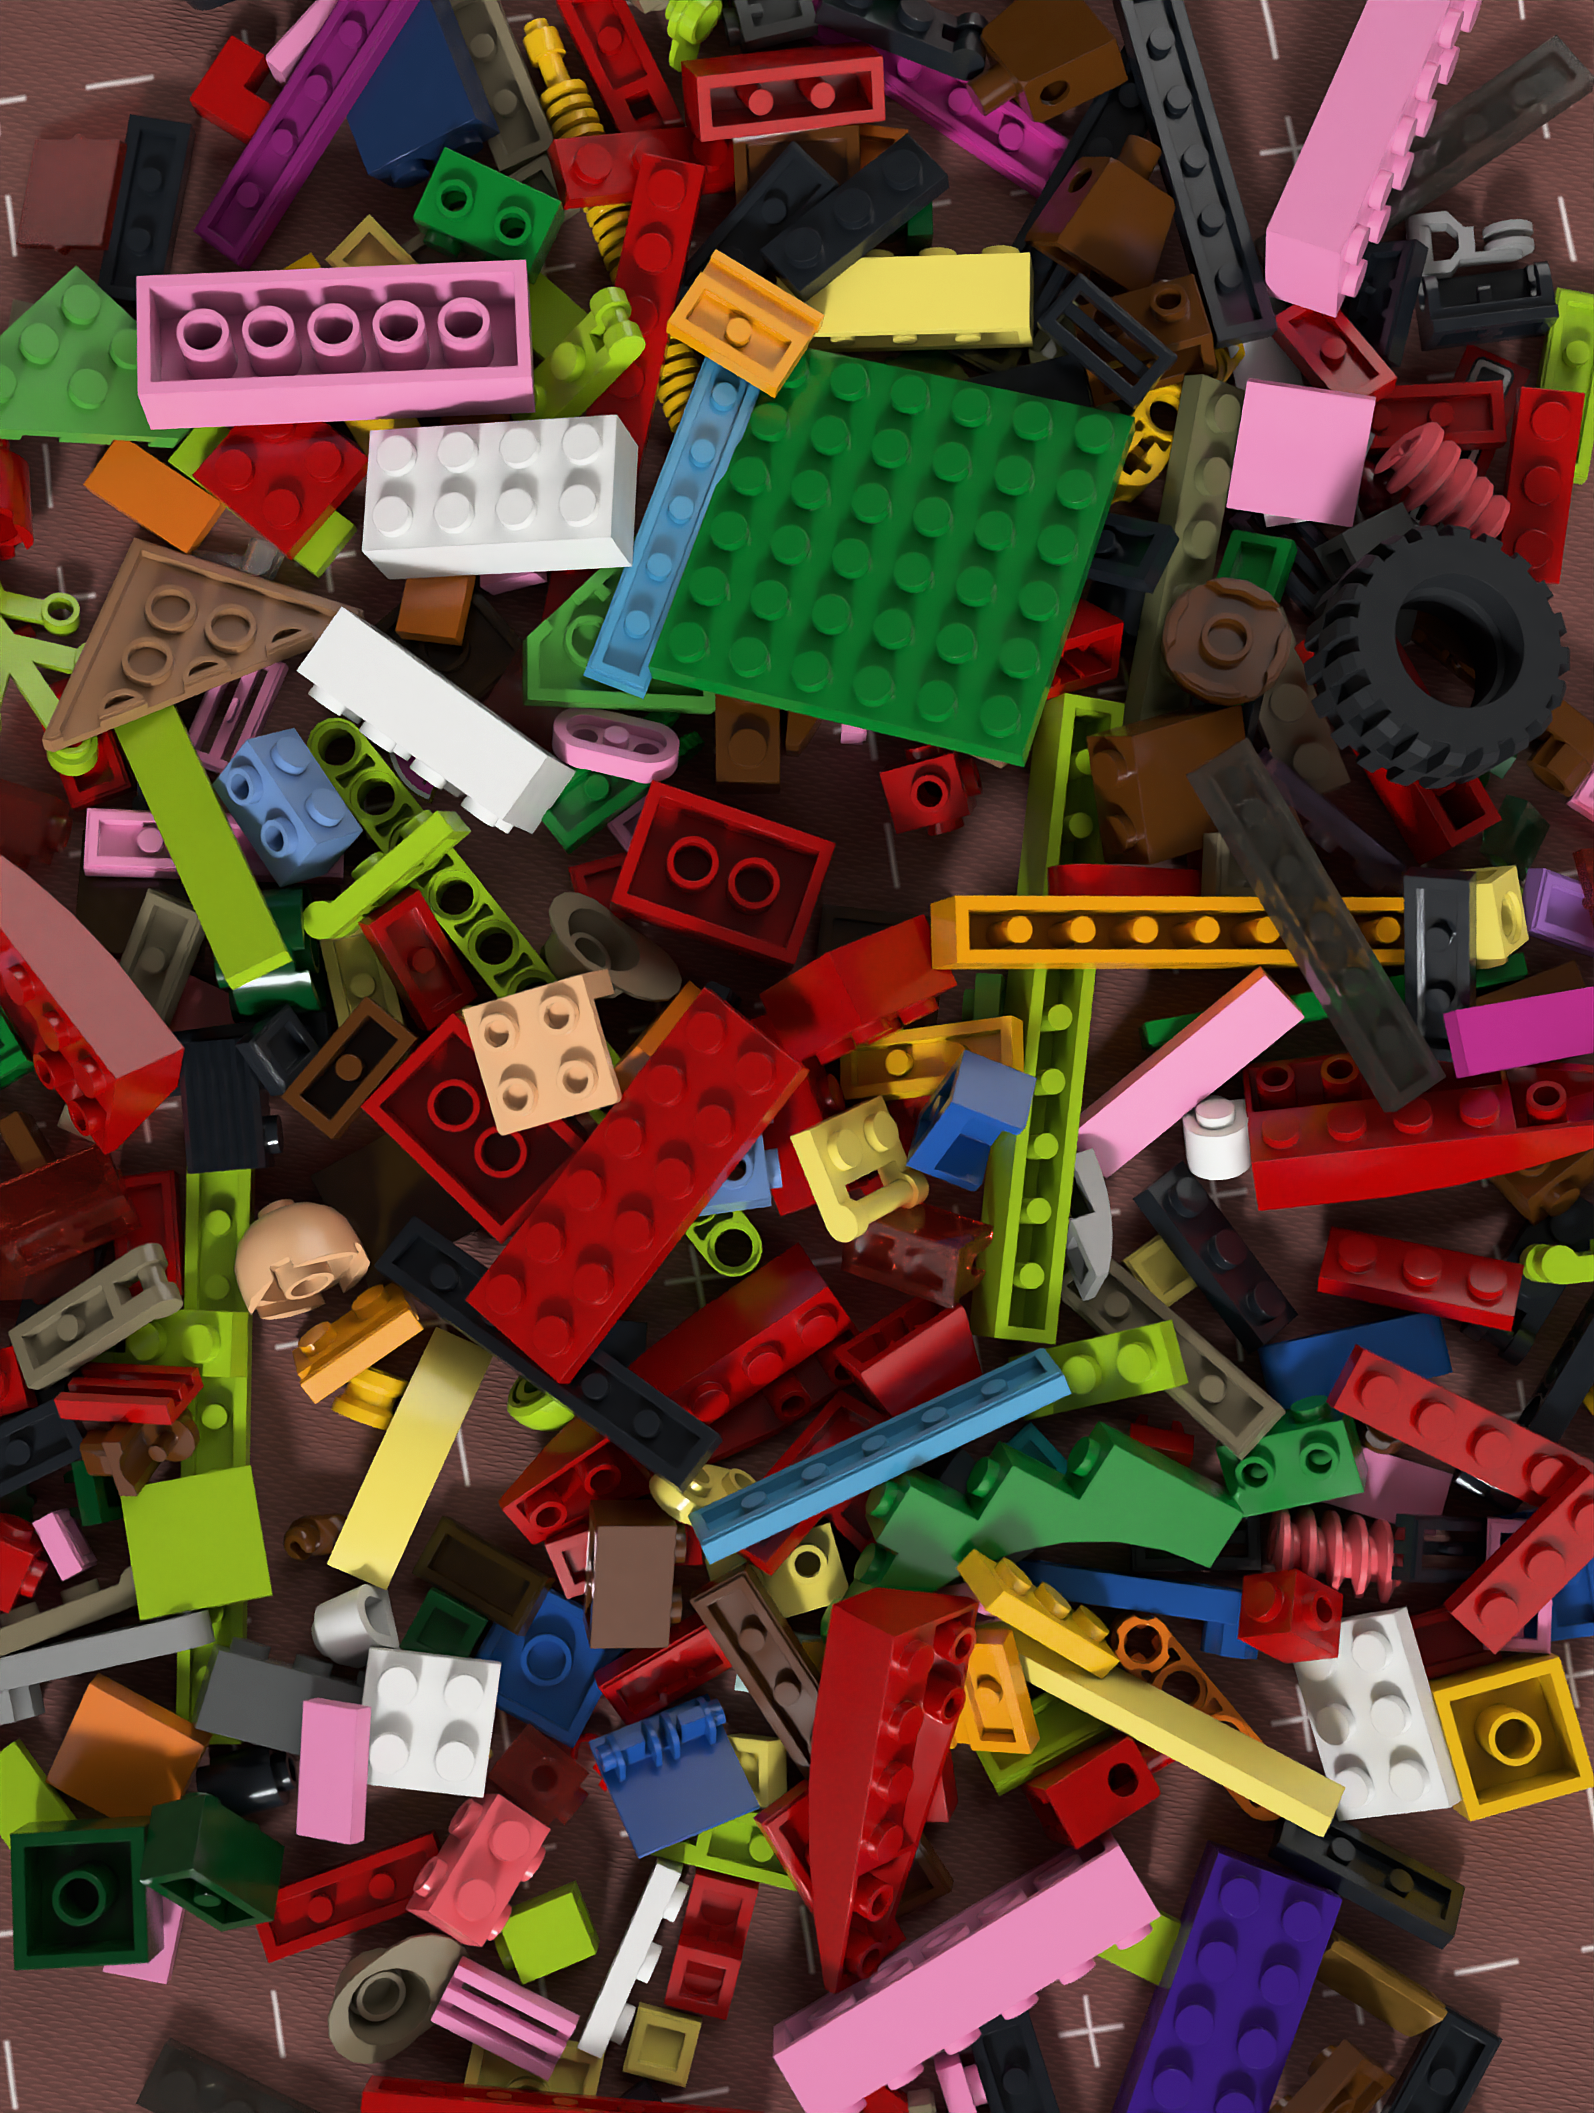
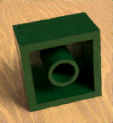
(82, 1894)

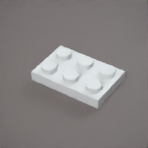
(1378, 1720)

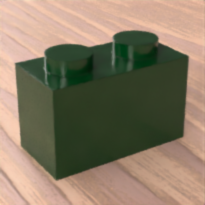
(212, 1862)

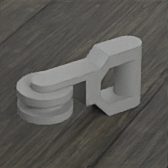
(1505, 242)

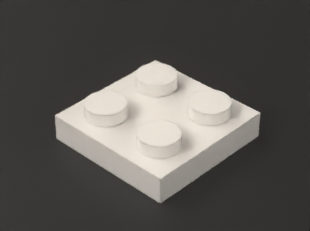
(430, 1720)

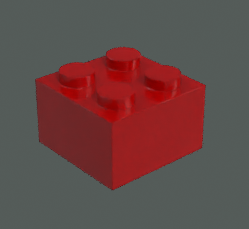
(858, 993)

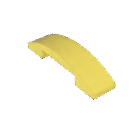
(410, 1458)

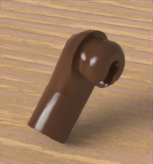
(313, 1535)

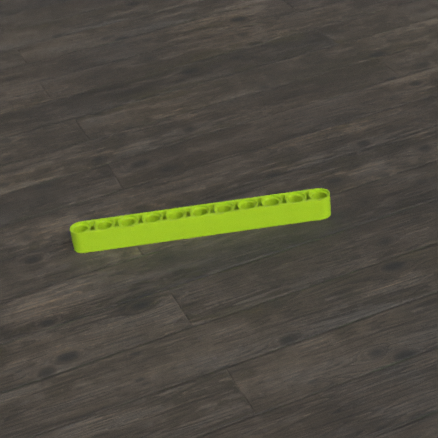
(483, 918)

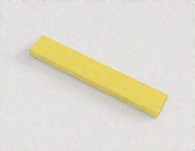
(1184, 1735)

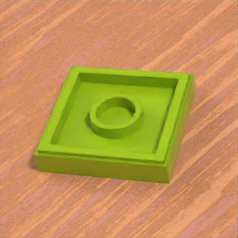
(196, 1543)

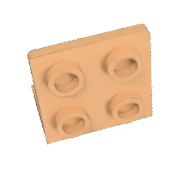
(544, 1052)

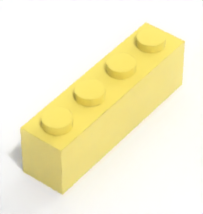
(928, 302)

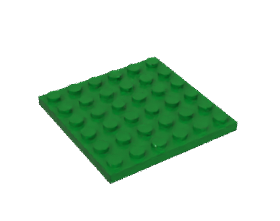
(897, 554)

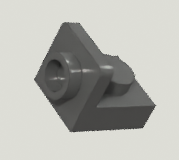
(767, 23)

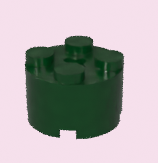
(299, 982)

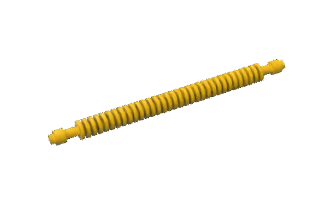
(573, 115)

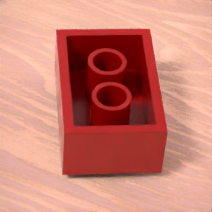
(722, 876)
(446, 1124)

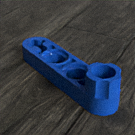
(1212, 1603)

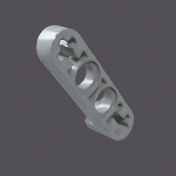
(26, 1668)

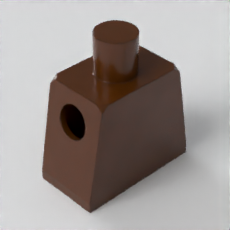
(1046, 59)
(1108, 219)

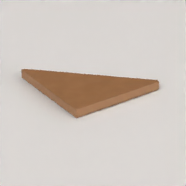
(177, 632)

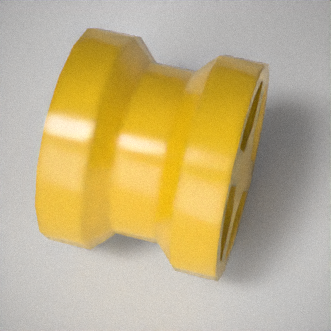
(371, 1397)

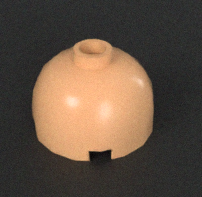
(296, 1256)

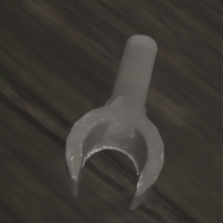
(259, 559)

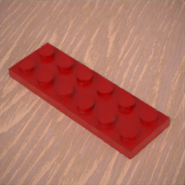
(636, 1185)

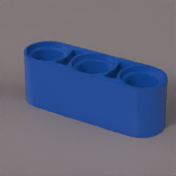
(1314, 1362)

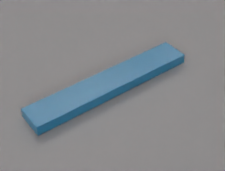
(694, 465)
(878, 1454)

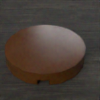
(1225, 641)

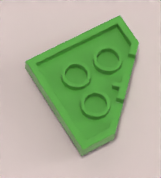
(74, 370)
(562, 646)

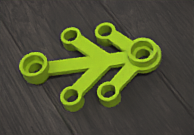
(23, 654)

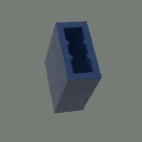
(421, 101)

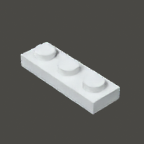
(634, 1958)

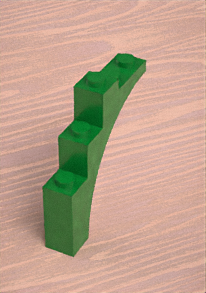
(1016, 1504)

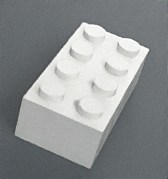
(501, 497)
(428, 716)

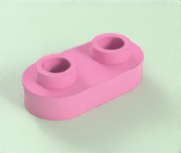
(615, 744)

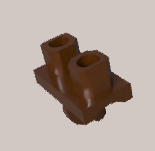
(136, 1449)

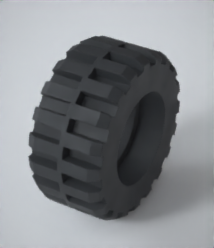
(1494, 612)

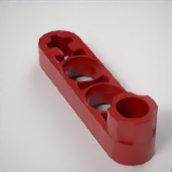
(1126, 880)

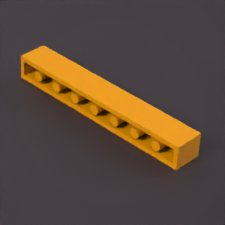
(1134, 932)

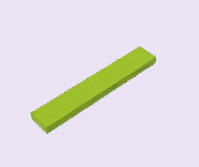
(203, 847)

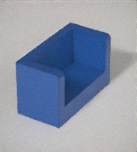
(966, 1118)

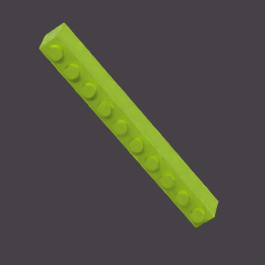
(1034, 1171)

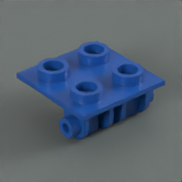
(673, 1775)

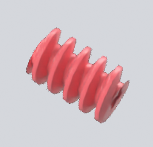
(1443, 483)
(1336, 1549)

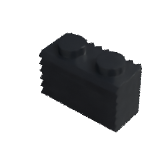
(225, 1111)

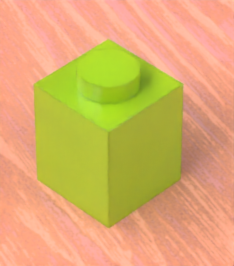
(547, 1933)

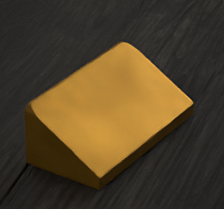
(1378, 1987)

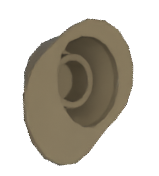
(593, 939)
(391, 1995)

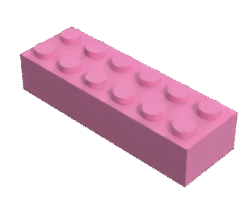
(1361, 148)
(334, 344)
(963, 1976)

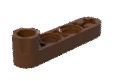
(1566, 744)

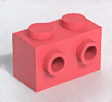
(478, 1869)

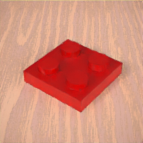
(283, 478)

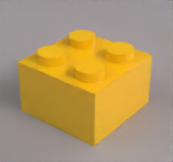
(1511, 1734)

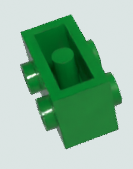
(490, 214)
(1300, 1461)

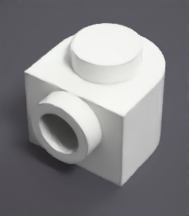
(1217, 1138)
(344, 1627)

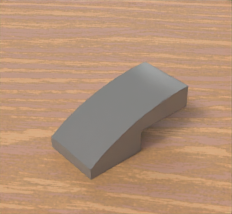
(1090, 1230)

